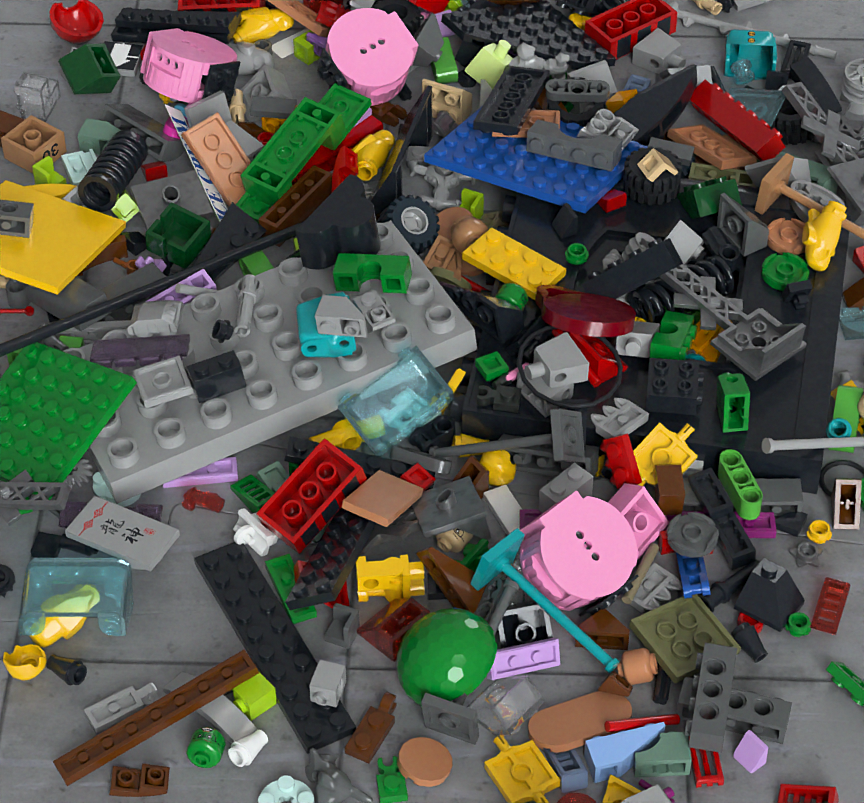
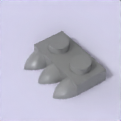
(619, 420)
(655, 588)

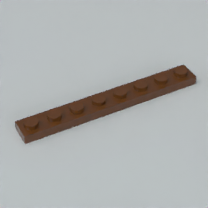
(155, 717)

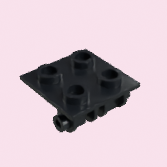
(582, 7)

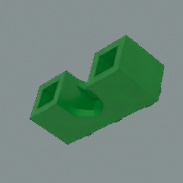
(355, 269)
(674, 337)

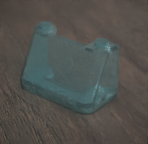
(396, 402)
(77, 590)

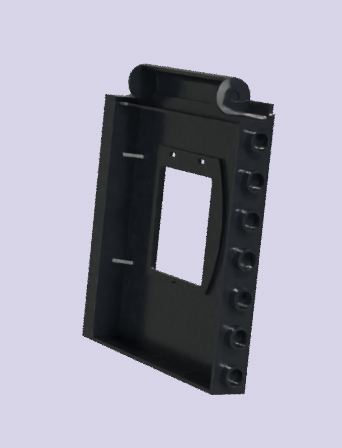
(783, 403)

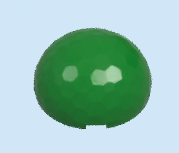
(445, 655)

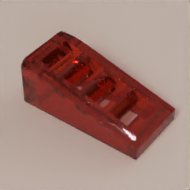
(836, 591)

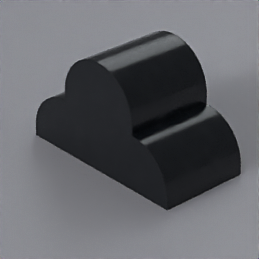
(339, 225)

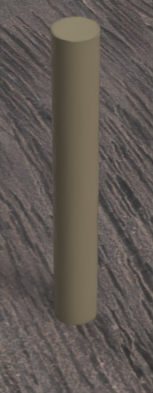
(641, 571)

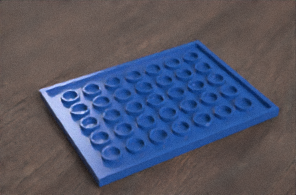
(509, 165)

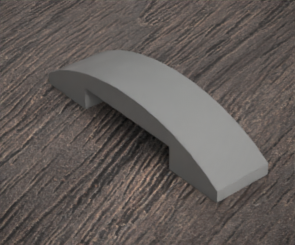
(220, 712)

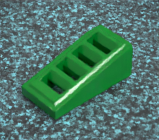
(247, 498)

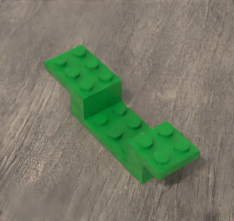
(296, 142)

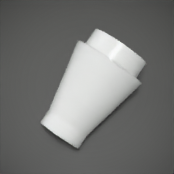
(246, 749)

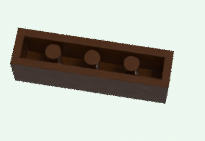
(298, 201)

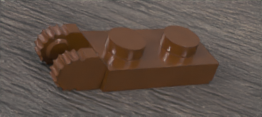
(389, 113)

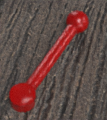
(29, 311)

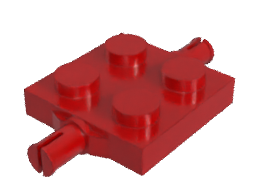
(330, 12)

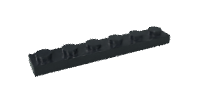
(183, 20)
(300, 449)

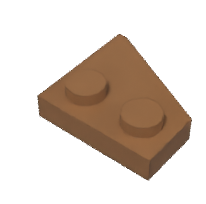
(444, 256)

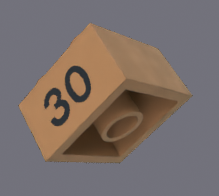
(32, 142)

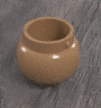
(466, 232)

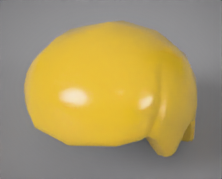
(499, 467)
(25, 661)

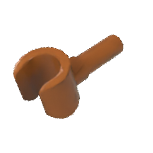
(130, 265)

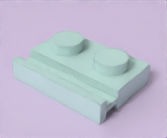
(78, 164)

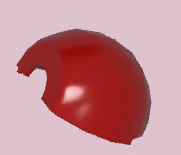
(76, 23)

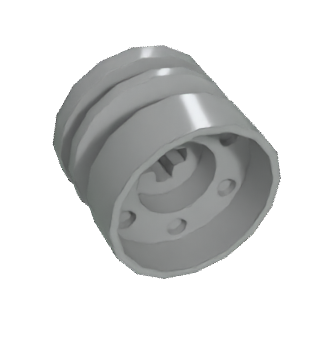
(853, 86)

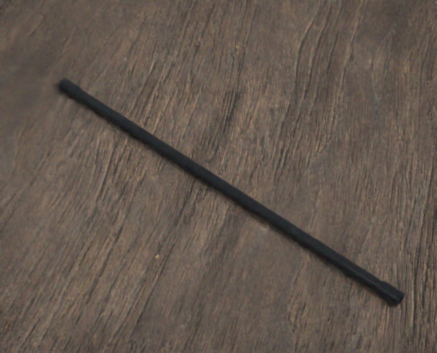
(146, 291)

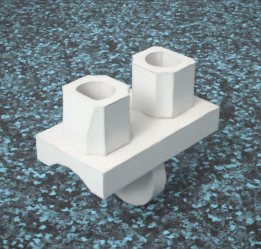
(252, 532)

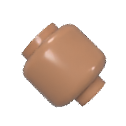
(638, 666)

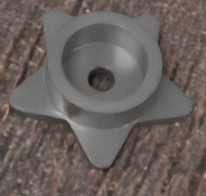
(807, 548)

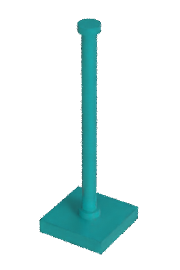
(499, 560)

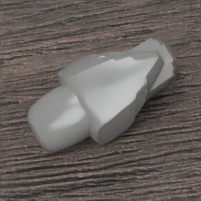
(251, 57)

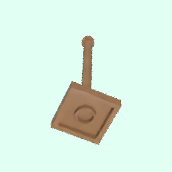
(776, 183)

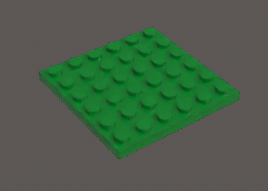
(54, 411)

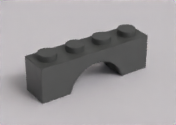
(597, 152)

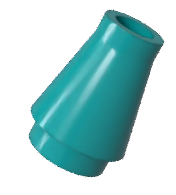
(838, 426)

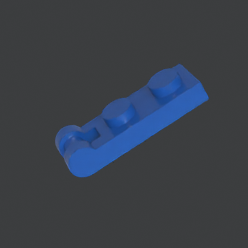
(693, 576)

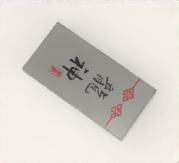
(122, 533)

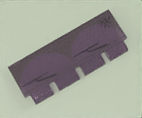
(145, 349)

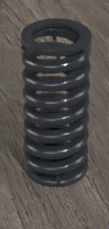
(112, 171)
(653, 291)

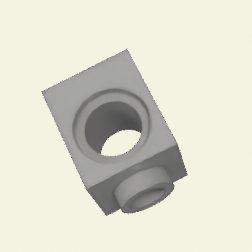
(327, 683)

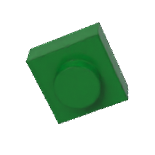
(491, 366)

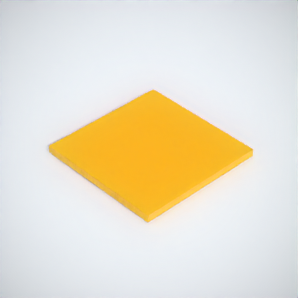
(60, 241)

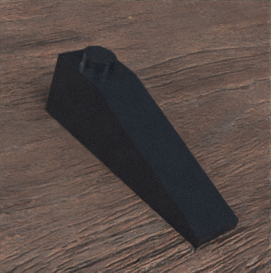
(487, 312)

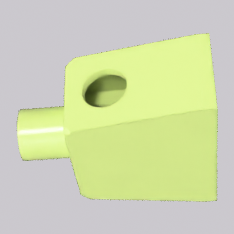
(490, 63)

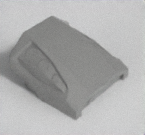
(608, 124)
(156, 317)

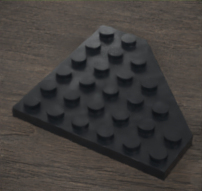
(533, 24)

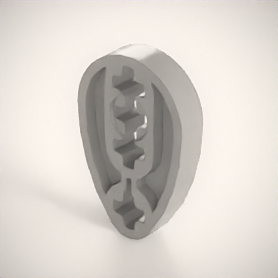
(813, 191)

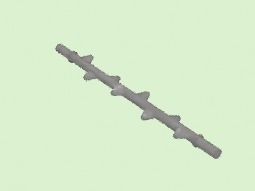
(725, 27)

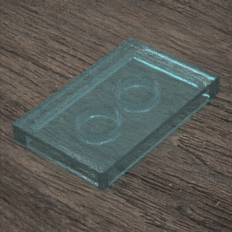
(762, 102)

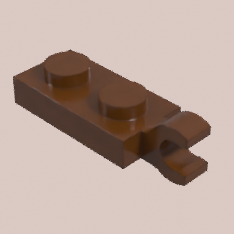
(372, 730)

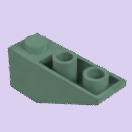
(95, 135)

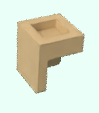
(654, 164)

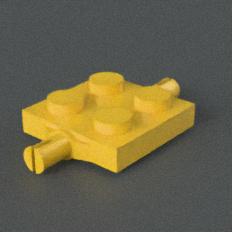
(663, 448)
(521, 772)

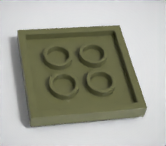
(679, 633)

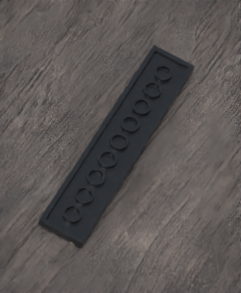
(272, 643)

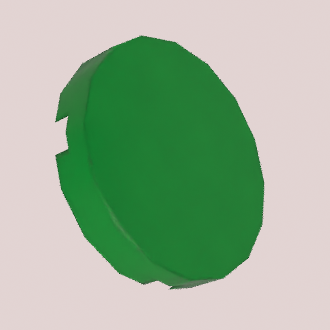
(783, 269)

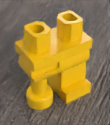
(389, 578)

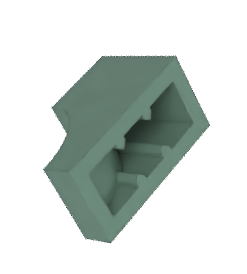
(667, 758)

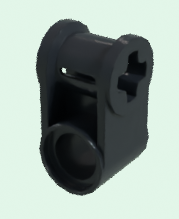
(435, 433)

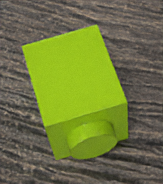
(254, 696)

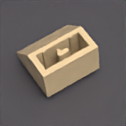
(450, 99)

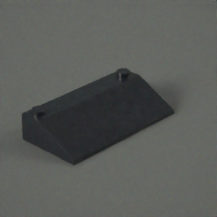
(414, 132)

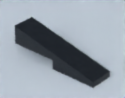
(718, 506)

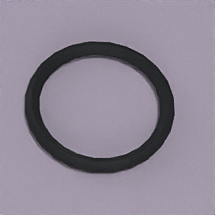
(832, 464)

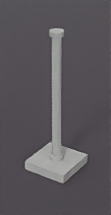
(770, 445)

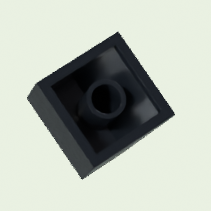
(216, 376)

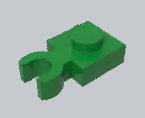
(391, 783)

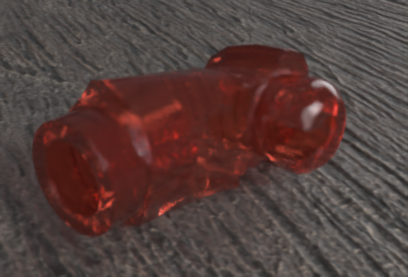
(203, 499)

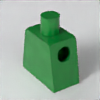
(733, 391)

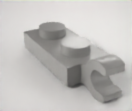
(119, 707)

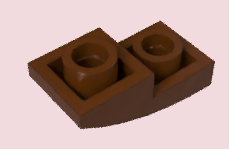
(142, 782)

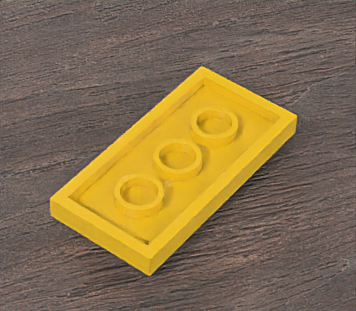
(512, 262)

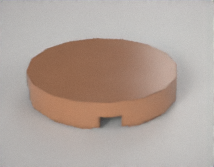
(786, 236)
(424, 761)

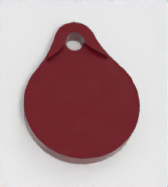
(584, 312)

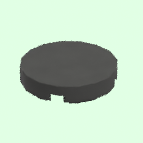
(692, 534)

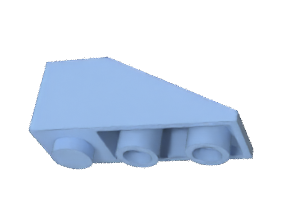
(616, 752)

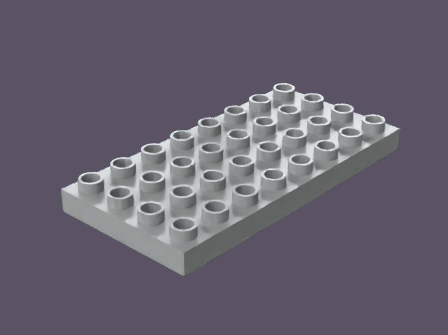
(283, 386)

